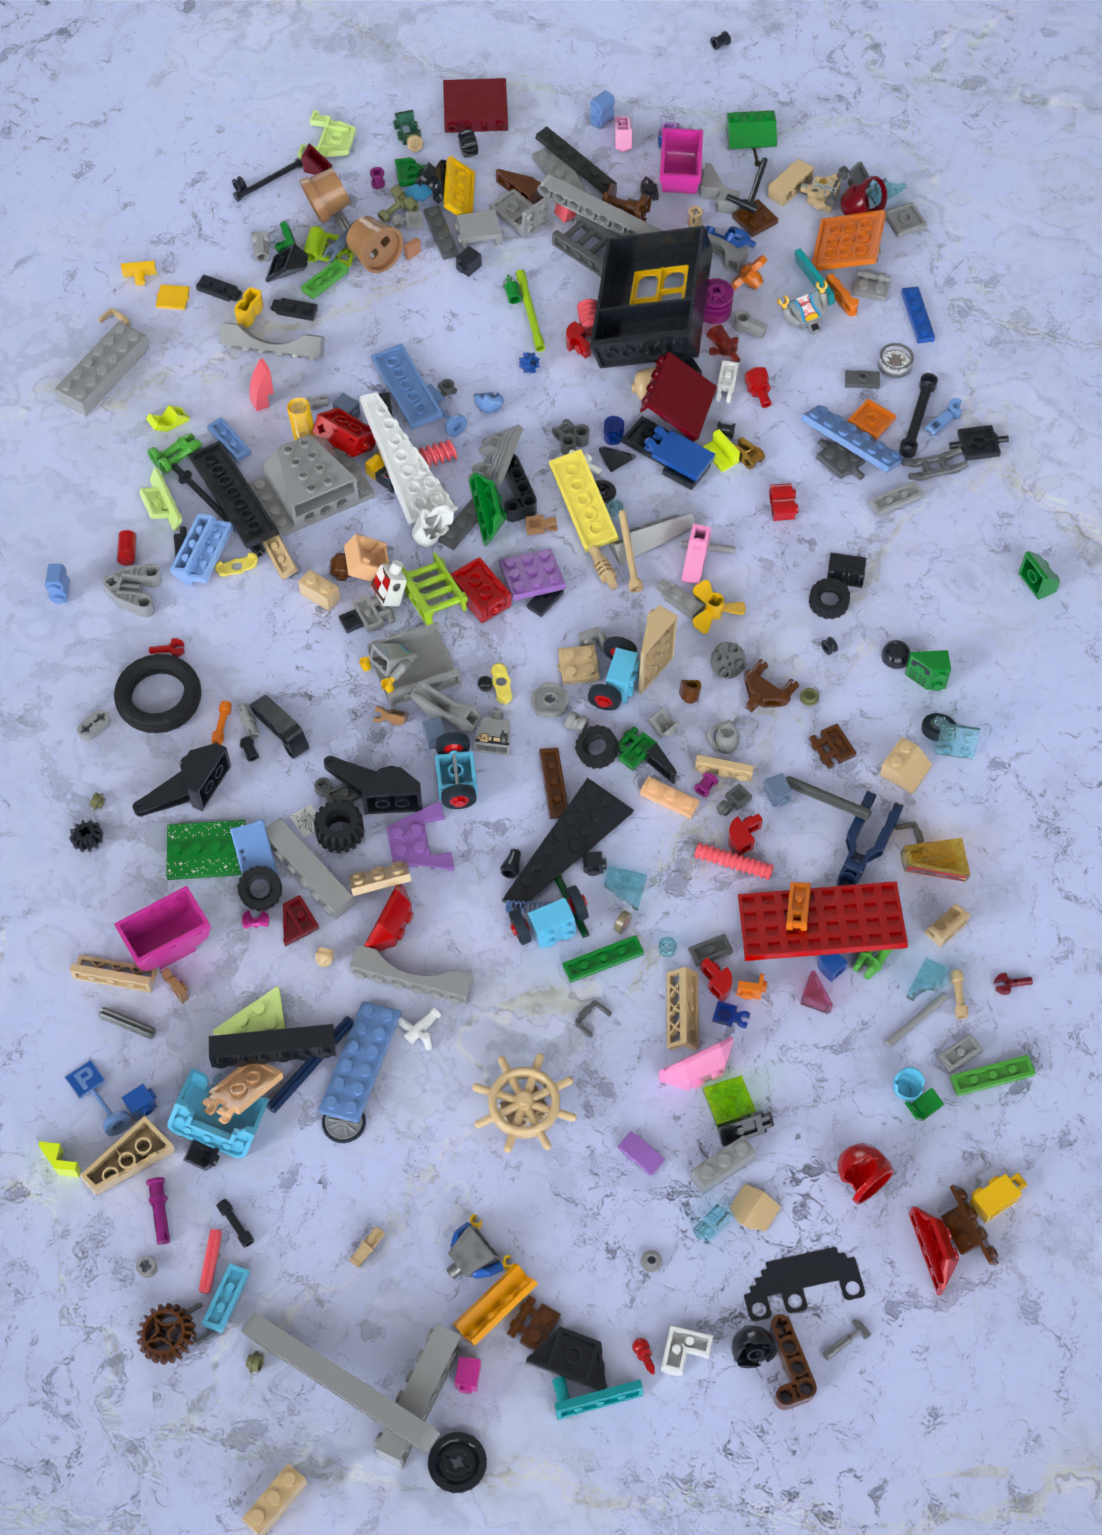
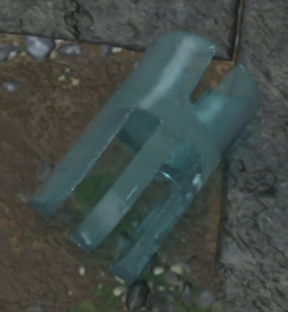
(712, 1223)

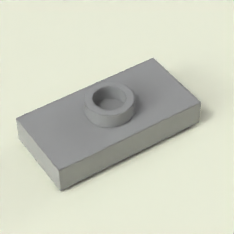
(960, 1053)

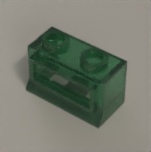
(402, 119)

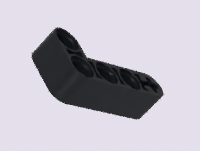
(524, 499)
(281, 725)

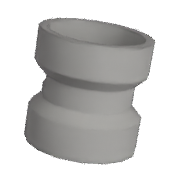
(576, 722)

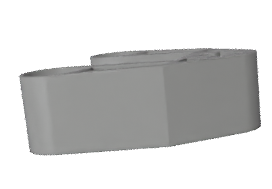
(125, 588)

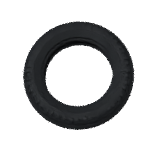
(147, 667)

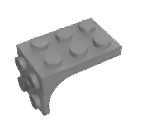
(521, 213)

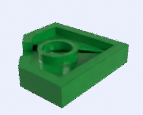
(407, 171)

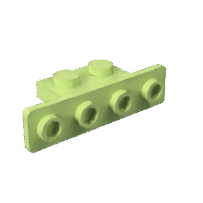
(159, 500)

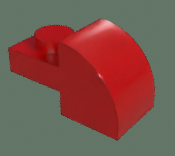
(577, 340)
(720, 981)

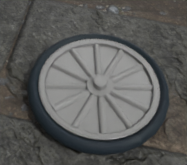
(342, 1130)

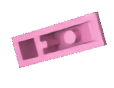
(623, 133)

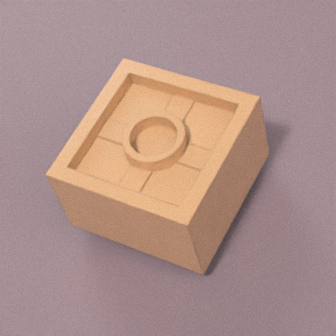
(365, 556)

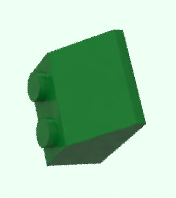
(1038, 575)

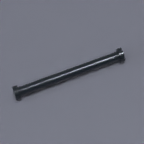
(238, 195)

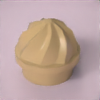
(324, 956)

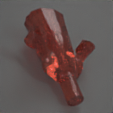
(723, 342)

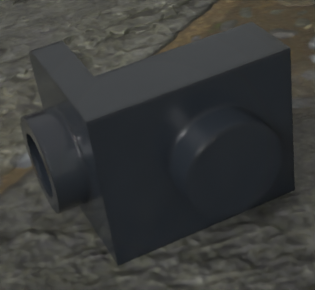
(201, 1155)

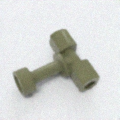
(401, 202)

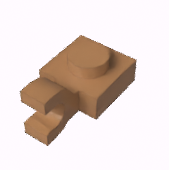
(538, 524)
(395, 716)

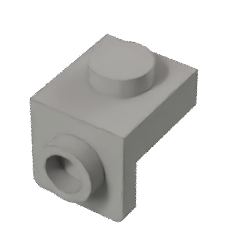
(663, 723)

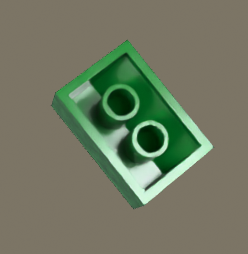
(751, 129)

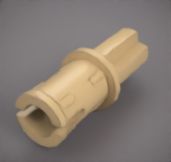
(367, 1247)

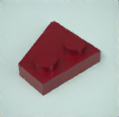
(297, 920)

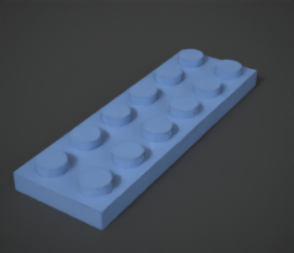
(406, 386)
(852, 438)
(360, 1062)

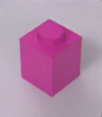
(467, 1375)

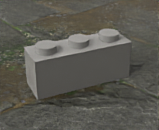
(723, 1165)

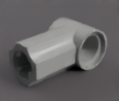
(260, 243)
(744, 323)

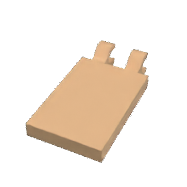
(241, 1090)

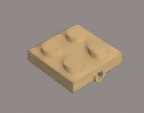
(578, 664)

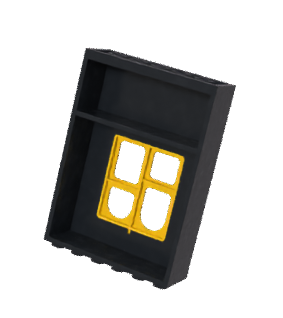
(642, 329)

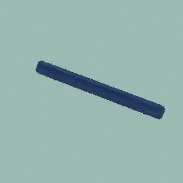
(305, 1070)

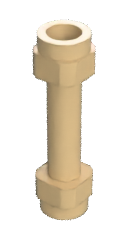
(957, 979)

